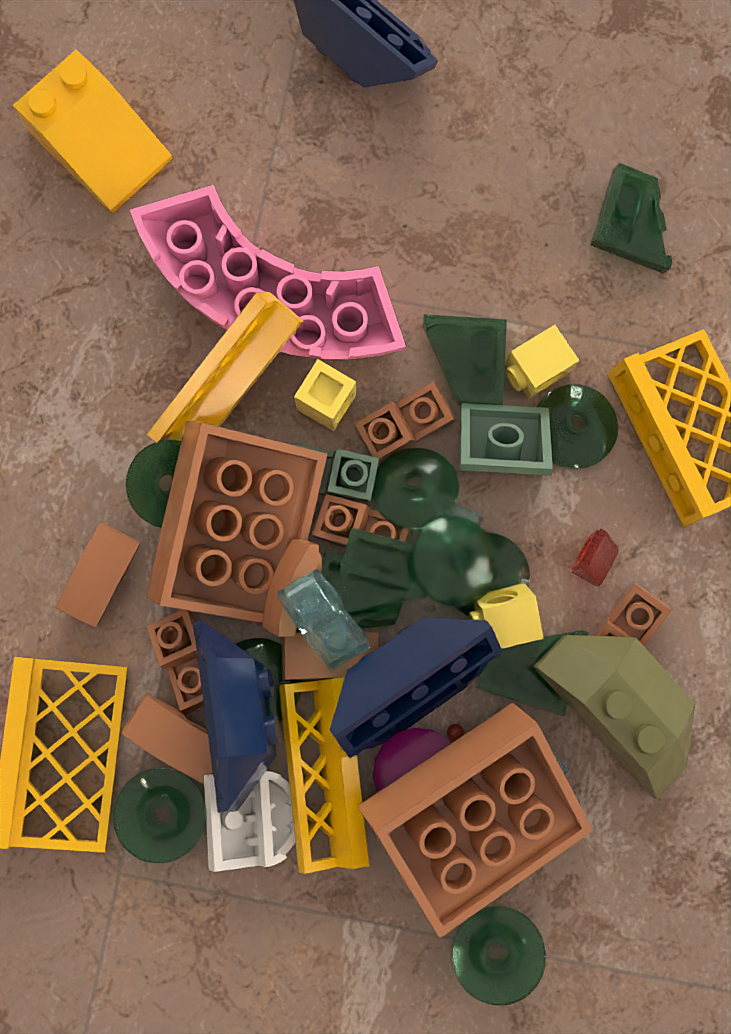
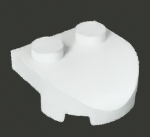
(254, 834)

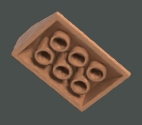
(231, 520)
(477, 818)

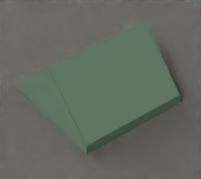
(505, 439)

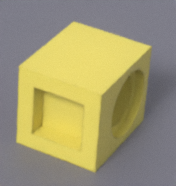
(540, 362)
(325, 395)
(511, 614)

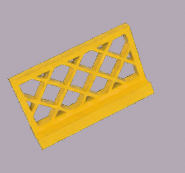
(660, 432)
(19, 747)

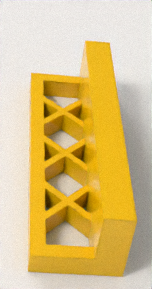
(230, 367)
(338, 780)

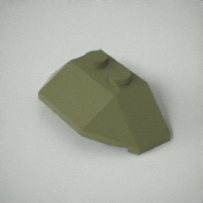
(625, 703)

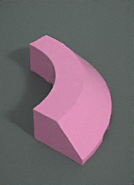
(222, 271)

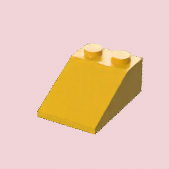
(92, 131)

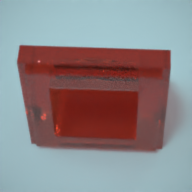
(595, 558)

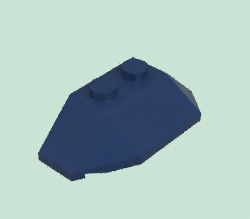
(364, 40)
(410, 679)
(236, 715)

